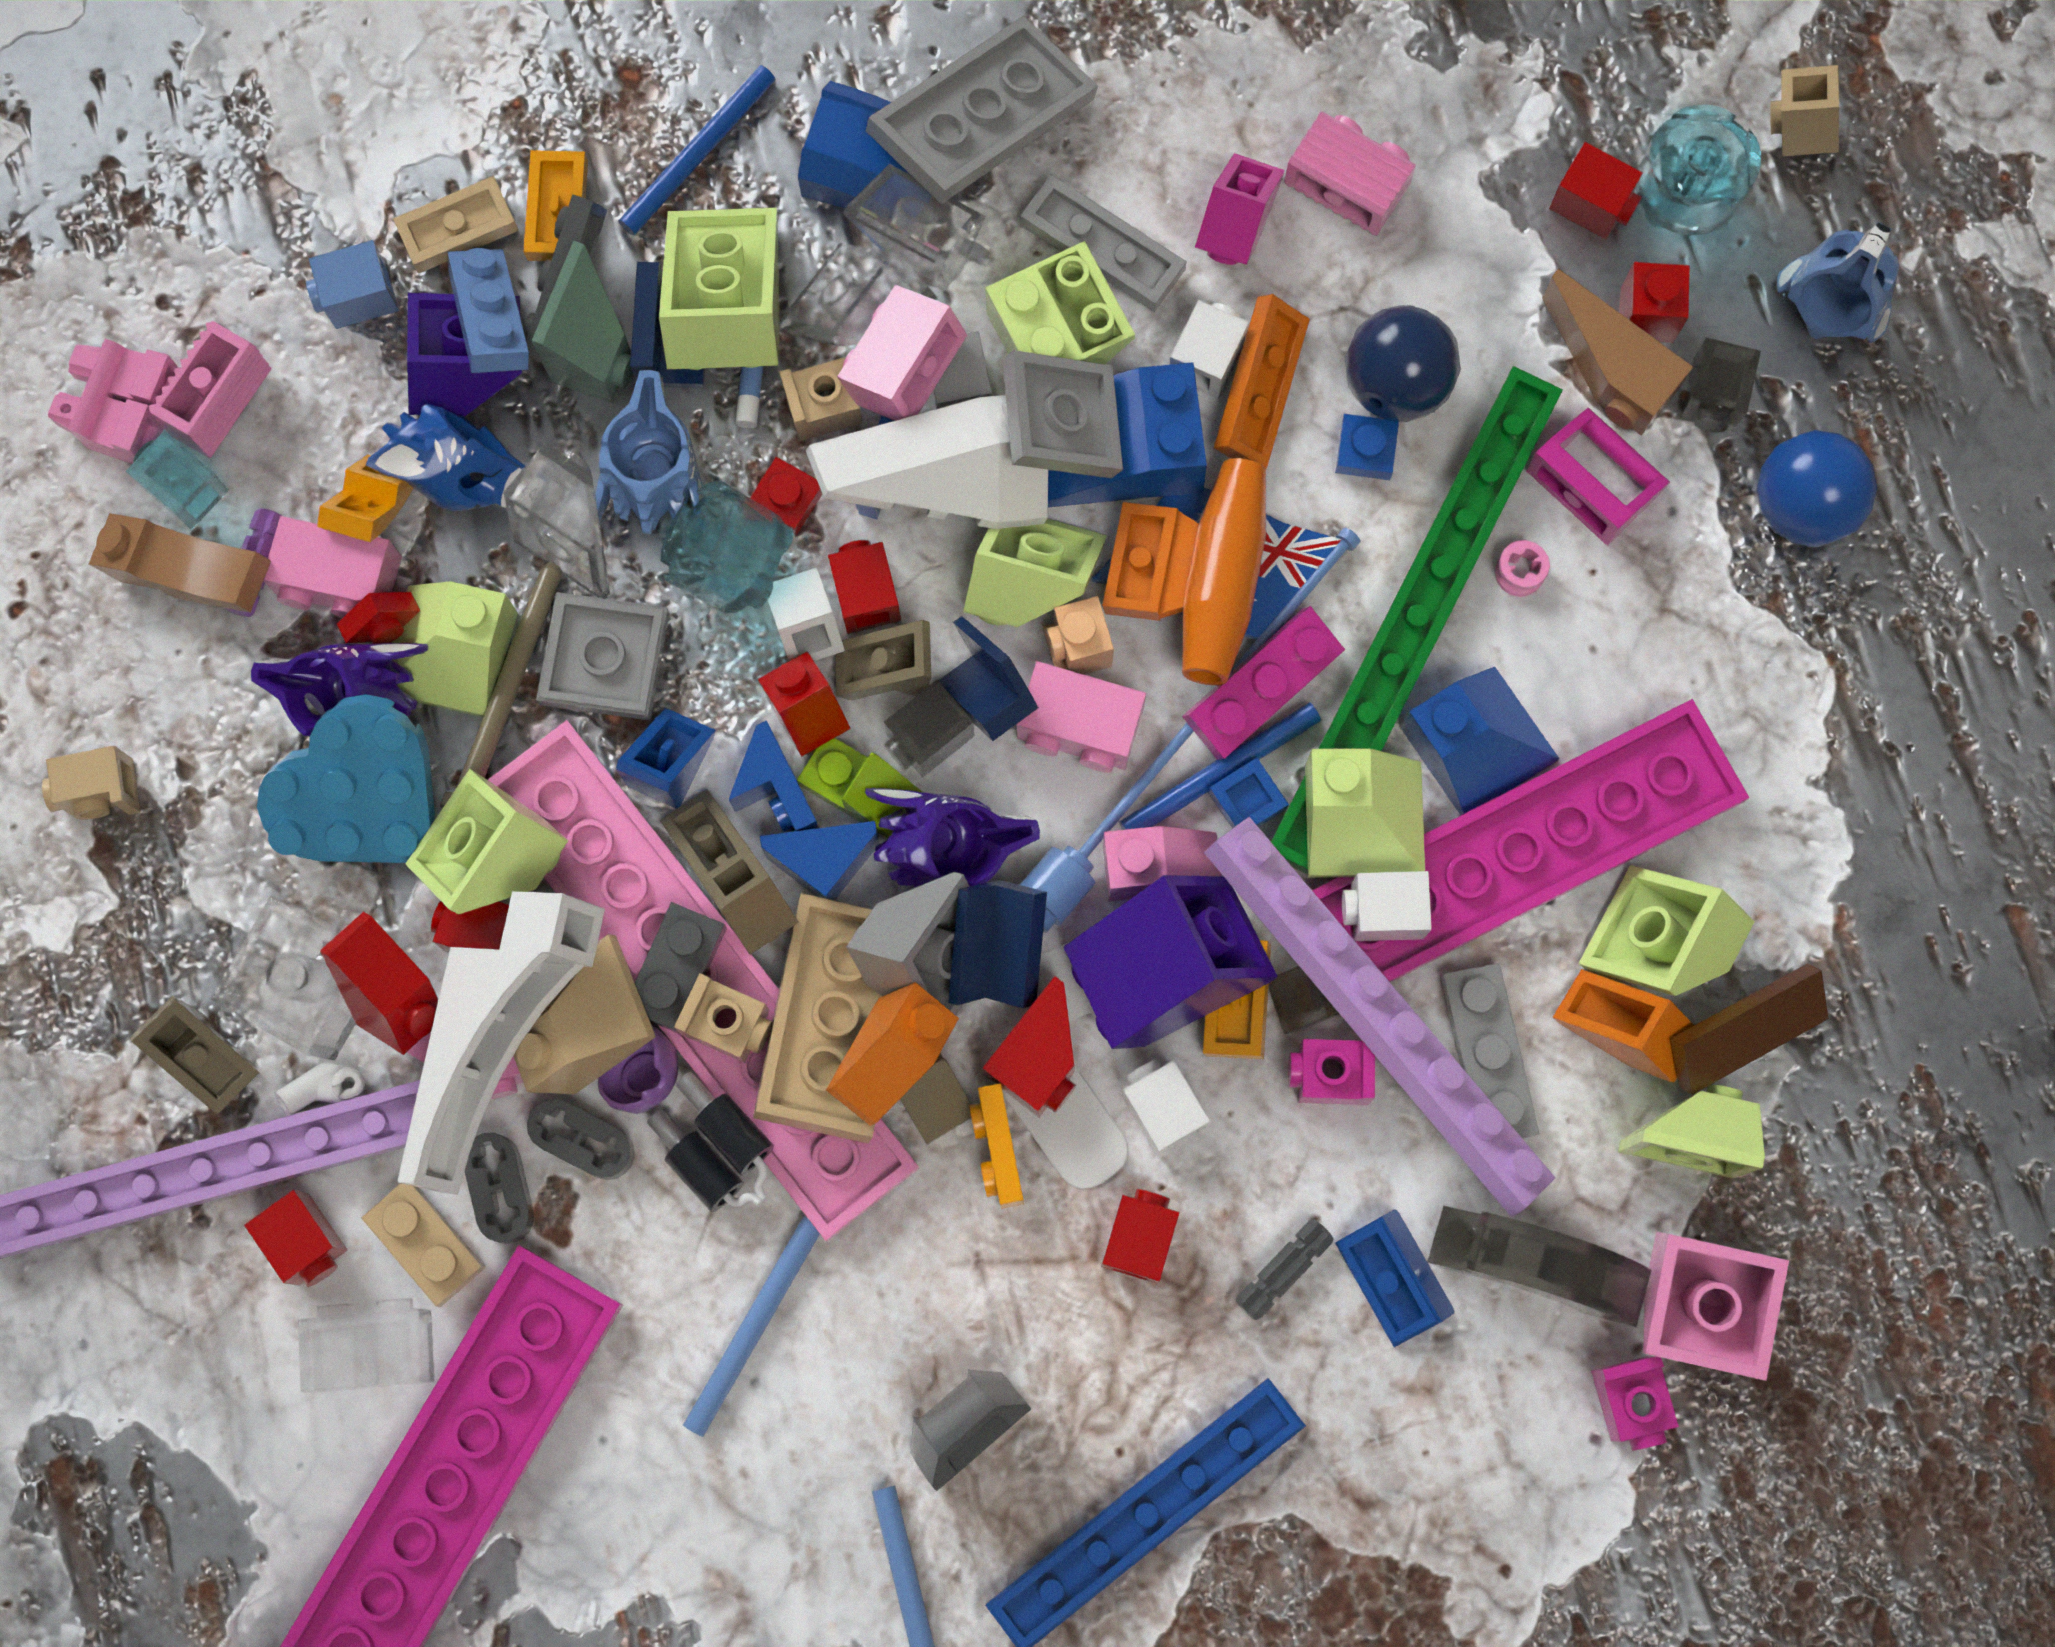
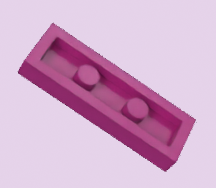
(1263, 683)

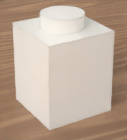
(1213, 342)
(805, 616)
(1388, 906)
(1163, 1105)

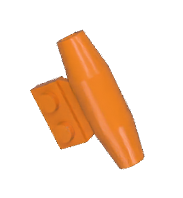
(1203, 569)

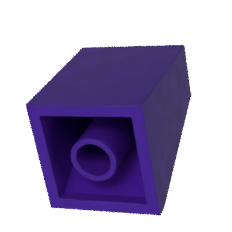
(1168, 959)

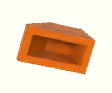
(1624, 1022)
(892, 1051)

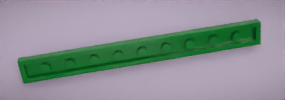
(1432, 584)

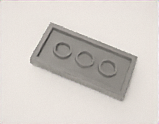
(981, 109)

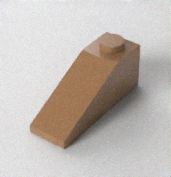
(1620, 362)

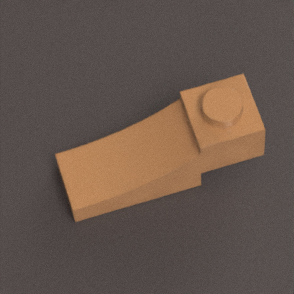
(178, 563)

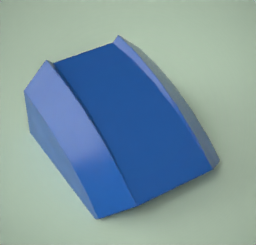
(838, 151)

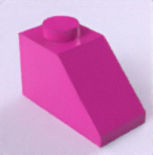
(1238, 209)

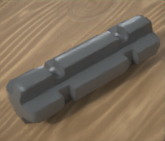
(1284, 1269)

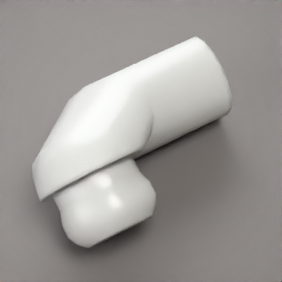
(323, 1084)

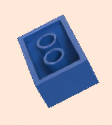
(1157, 440)

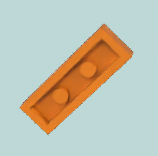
(1262, 381)

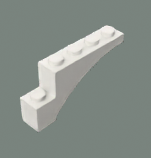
(481, 1019)

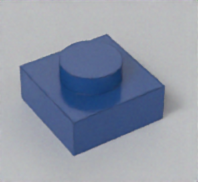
(1367, 447)
(1248, 794)

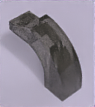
(1541, 1263)

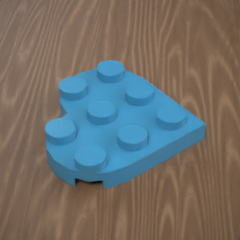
(355, 790)

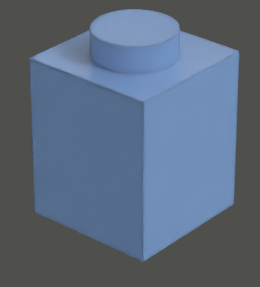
(351, 285)

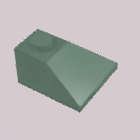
(581, 334)

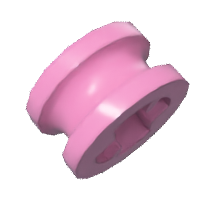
(1531, 582)

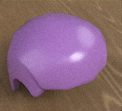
(642, 1077)

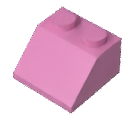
(1712, 1305)

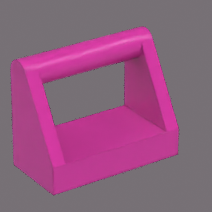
(1581, 490)

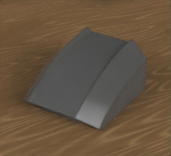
(964, 1425)

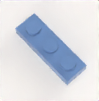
(487, 310)

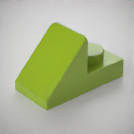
(843, 774)

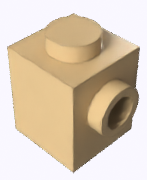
(1807, 111)

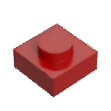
(788, 493)
(378, 618)

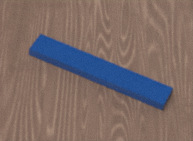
(1145, 1515)

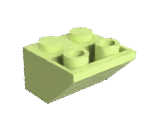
(1059, 309)

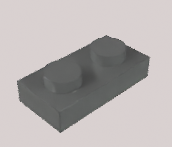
(677, 956)

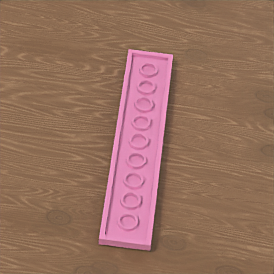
(631, 873)

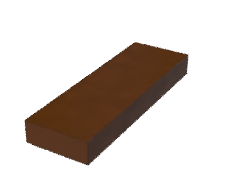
(1749, 1028)

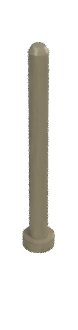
(512, 672)

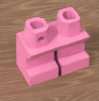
(116, 400)

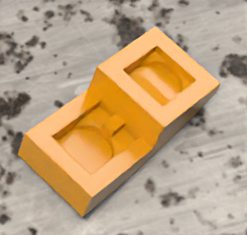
(364, 504)

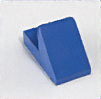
(767, 773)

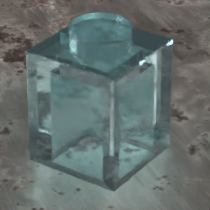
(177, 479)

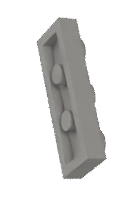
(1121, 251)
(1489, 1042)

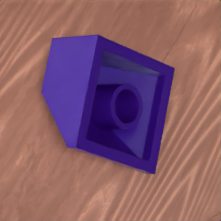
(439, 360)

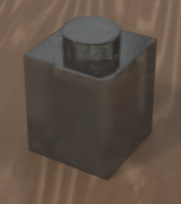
(1720, 385)
(927, 730)

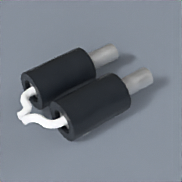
(729, 1132)

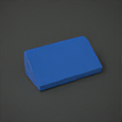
(1395, 1278)

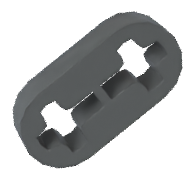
(587, 1126)
(512, 1184)

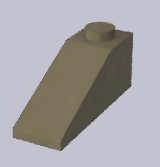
(729, 871)

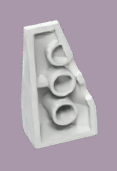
(937, 462)

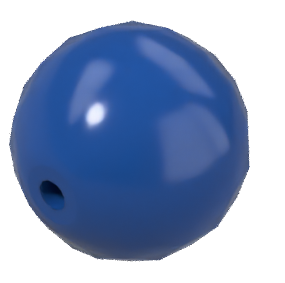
(1816, 488)

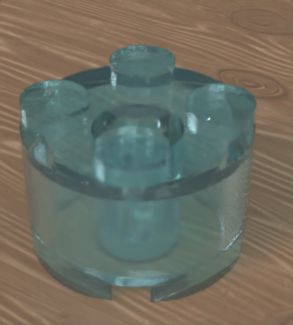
(1697, 170)
(725, 549)

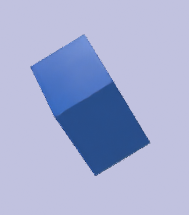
(666, 757)
(822, 857)

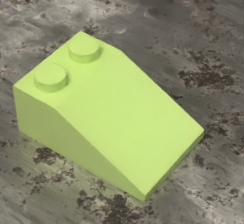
(720, 289)

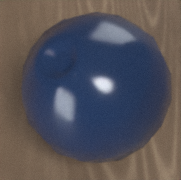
(1402, 363)

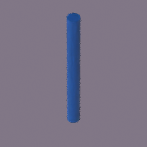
(696, 150)
(1199, 783)

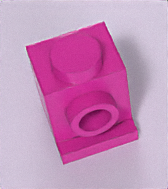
(1352, 1088)
(1617, 1387)

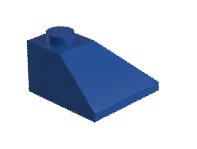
(1477, 740)

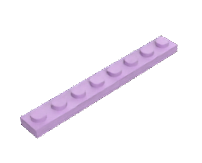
(1380, 1016)
(206, 1170)

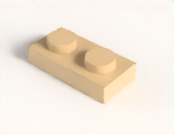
(455, 224)
(423, 1243)

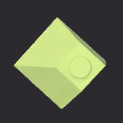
(1030, 571)
(466, 643)
(1363, 813)
(484, 847)
(1667, 933)
(1704, 1133)

